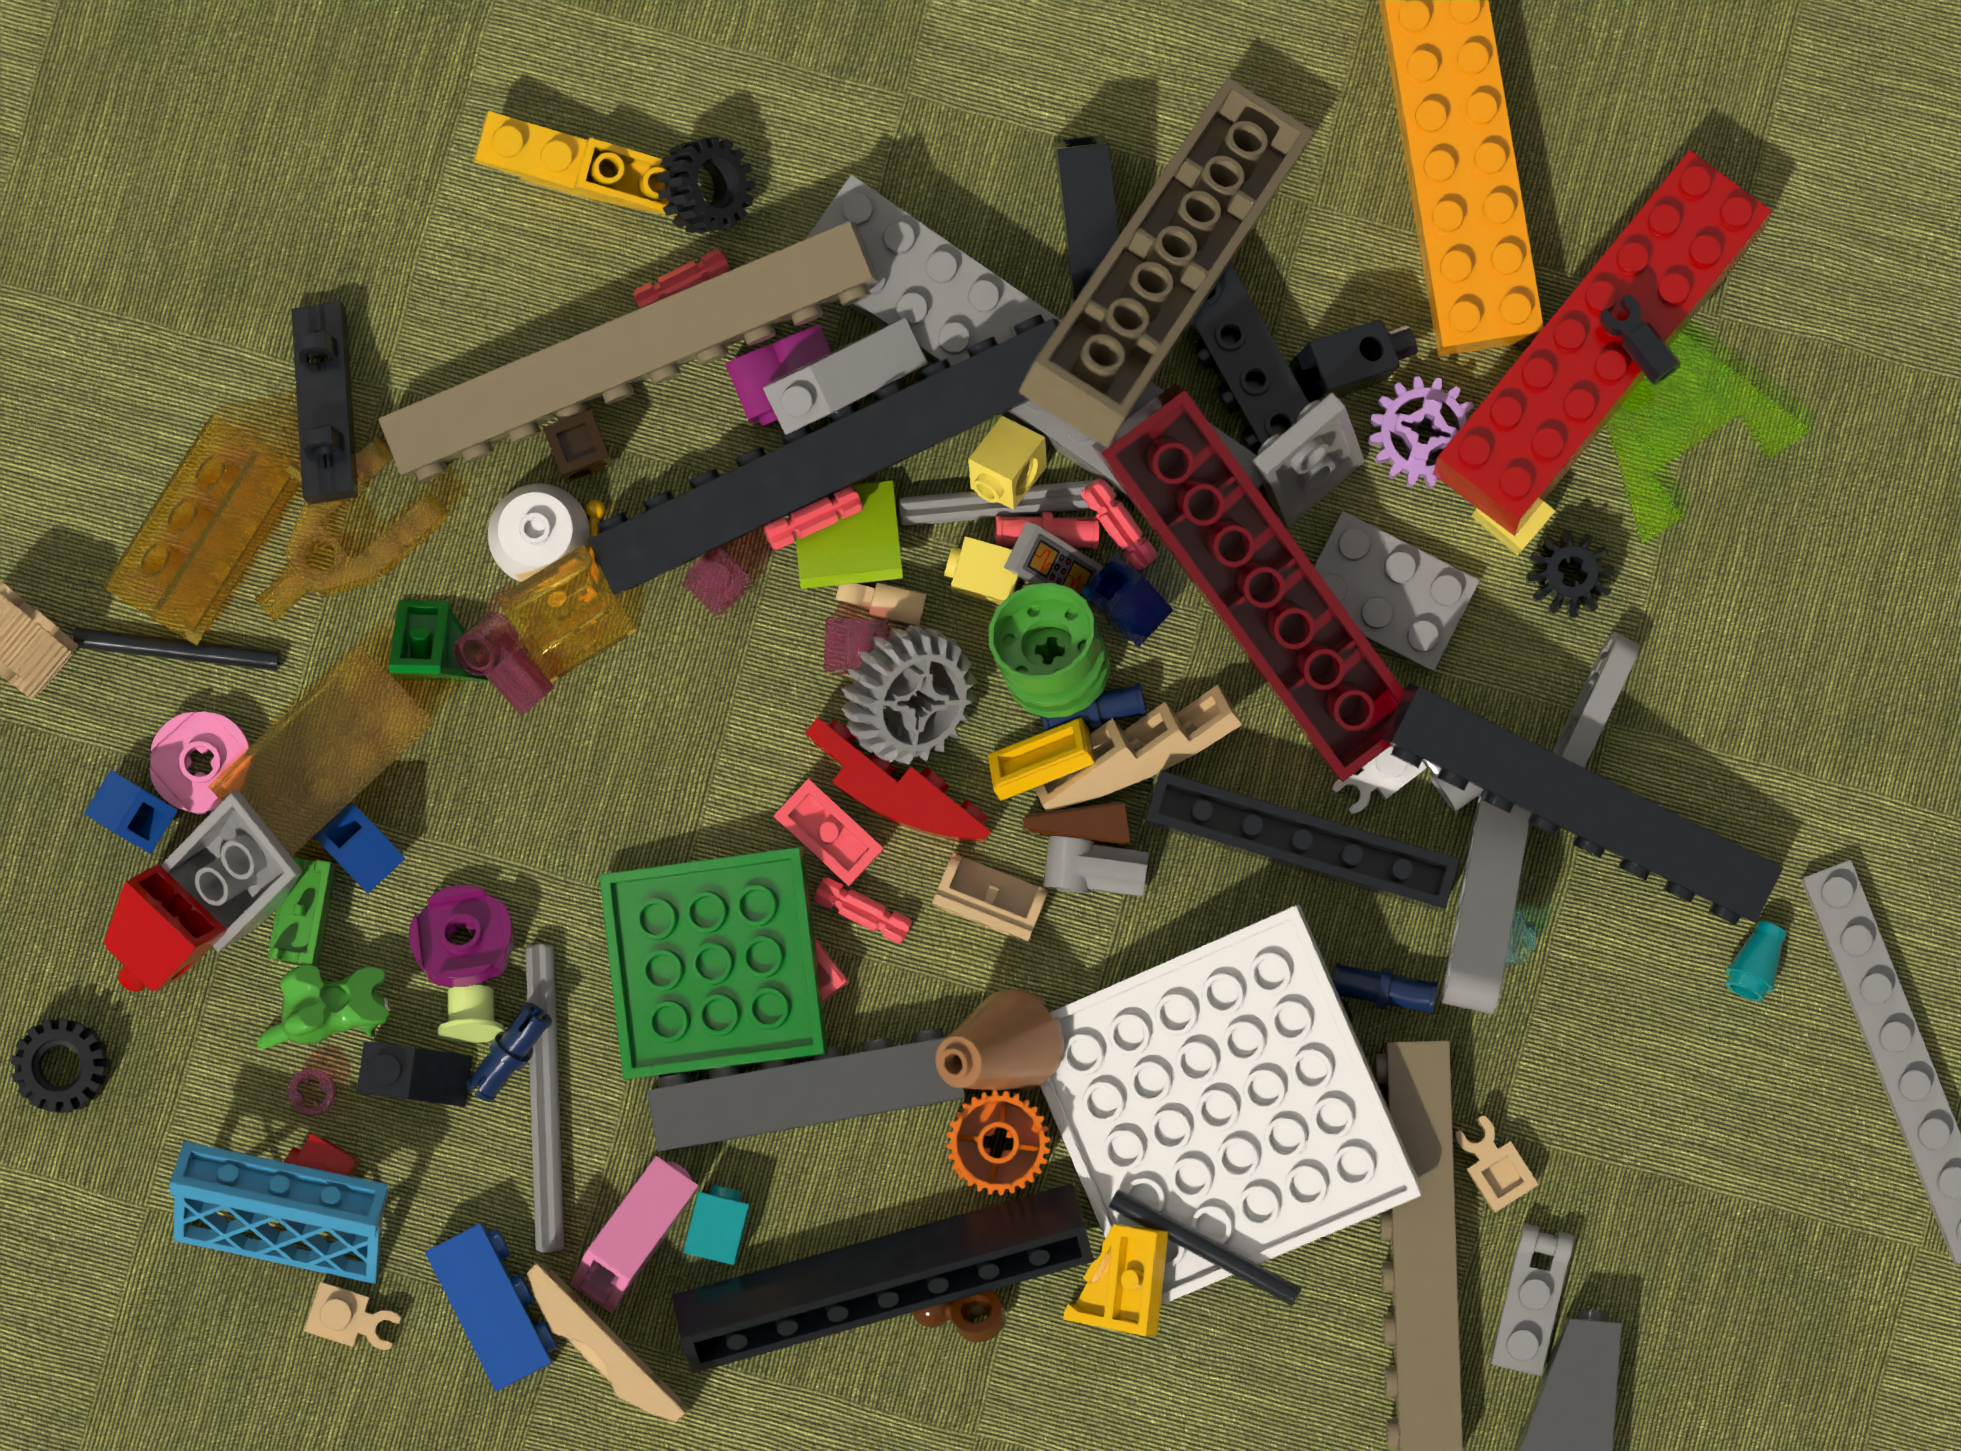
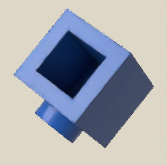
(130, 811)
(366, 854)

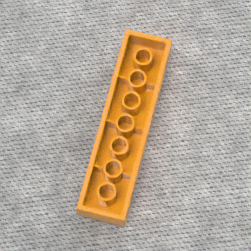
(1462, 173)

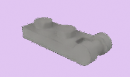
(1531, 1301)

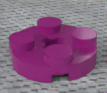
(468, 963)

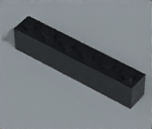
(1302, 841)

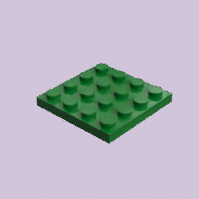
(713, 963)

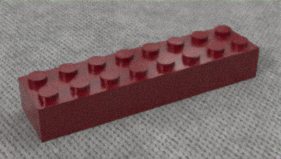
(1255, 579)

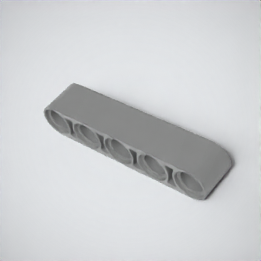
(1486, 908)

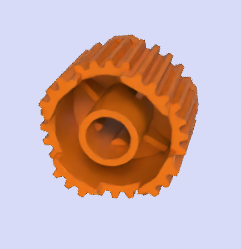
(1016, 1166)

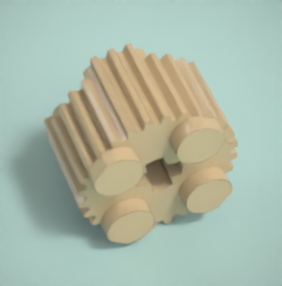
(29, 645)

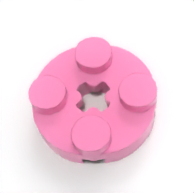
(172, 759)

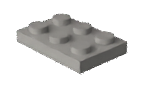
(1308, 458)
(1394, 590)

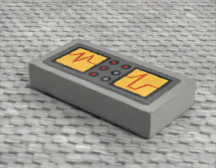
(1047, 559)

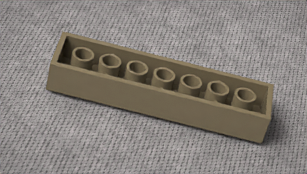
(1166, 262)

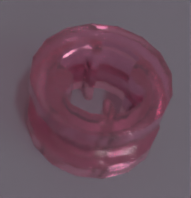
(326, 1085)

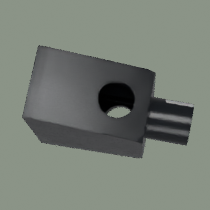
(1351, 360)

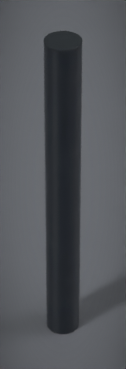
(177, 649)
(1206, 1248)

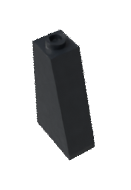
(1086, 204)

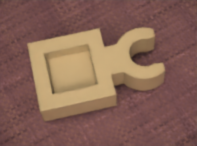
(1499, 1171)
(343, 1315)

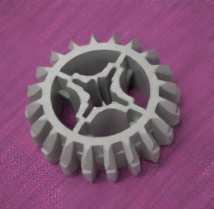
(900, 679)

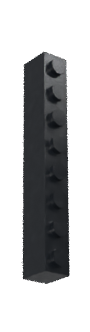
(1582, 803)
(882, 1278)

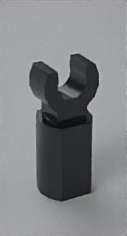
(1641, 342)

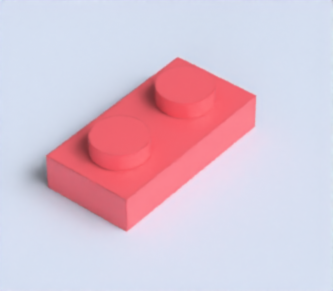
(828, 832)

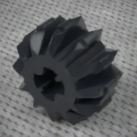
(1587, 571)

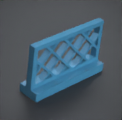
(271, 1190)

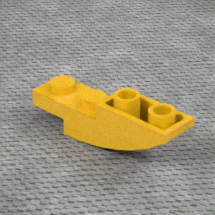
(571, 163)

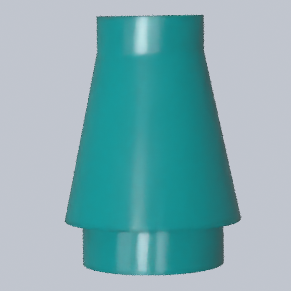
(1756, 964)

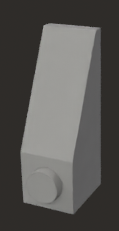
(844, 375)

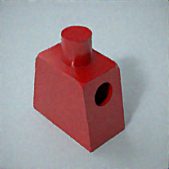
(158, 931)

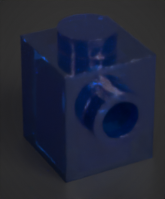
(1135, 608)

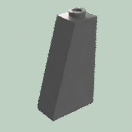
(1577, 1389)

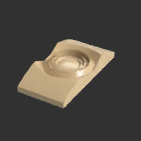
(602, 1347)

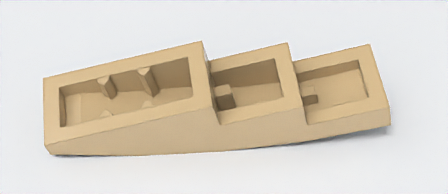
(1143, 749)

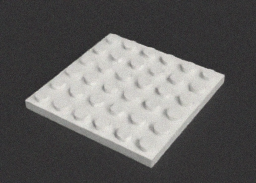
(1228, 1100)

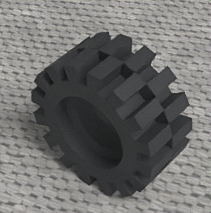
(683, 189)
(29, 1065)

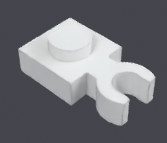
(1382, 773)

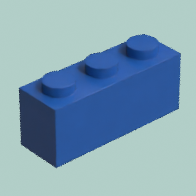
(492, 1305)

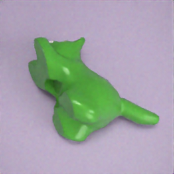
(320, 1008)

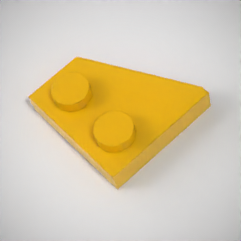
(1124, 1282)

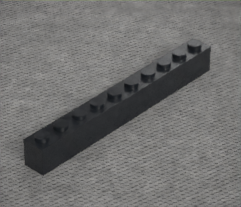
(819, 461)

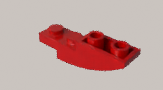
(912, 802)

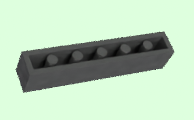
(800, 1093)

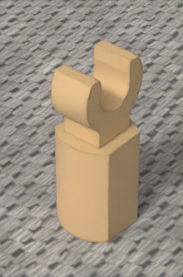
(885, 601)

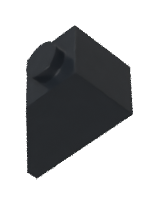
(414, 1073)

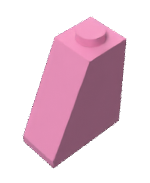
(634, 1233)

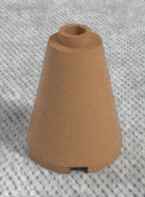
(1003, 1045)

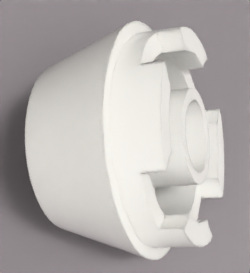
(535, 529)

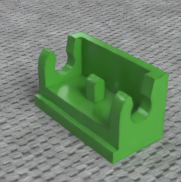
(304, 914)

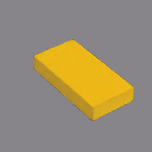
(1041, 759)

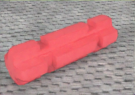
(682, 278)
(813, 518)
(1119, 524)
(862, 910)

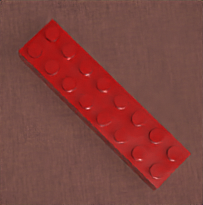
(1578, 372)

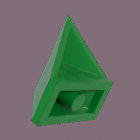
(425, 643)

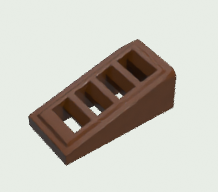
(1096, 823)

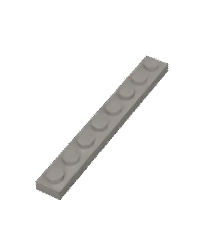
(1892, 1040)

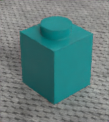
(717, 1225)

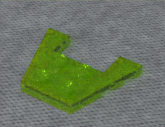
(1679, 413)

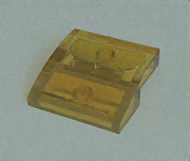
(566, 614)

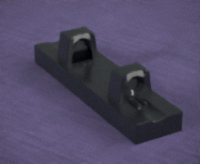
(324, 403)

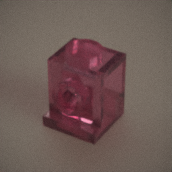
(717, 582)

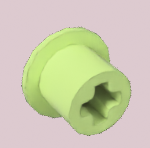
(470, 1015)

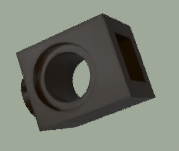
(578, 446)

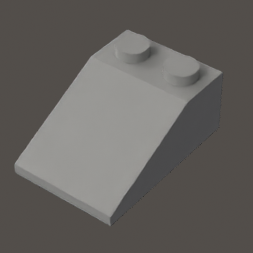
(234, 868)

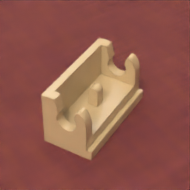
(990, 898)

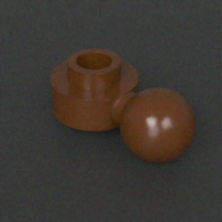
(963, 1313)

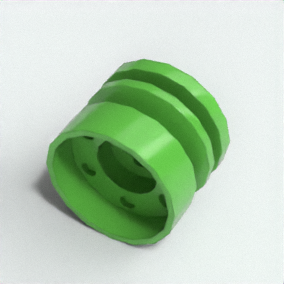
(1049, 650)

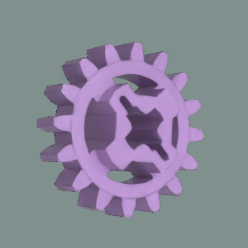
(1400, 428)

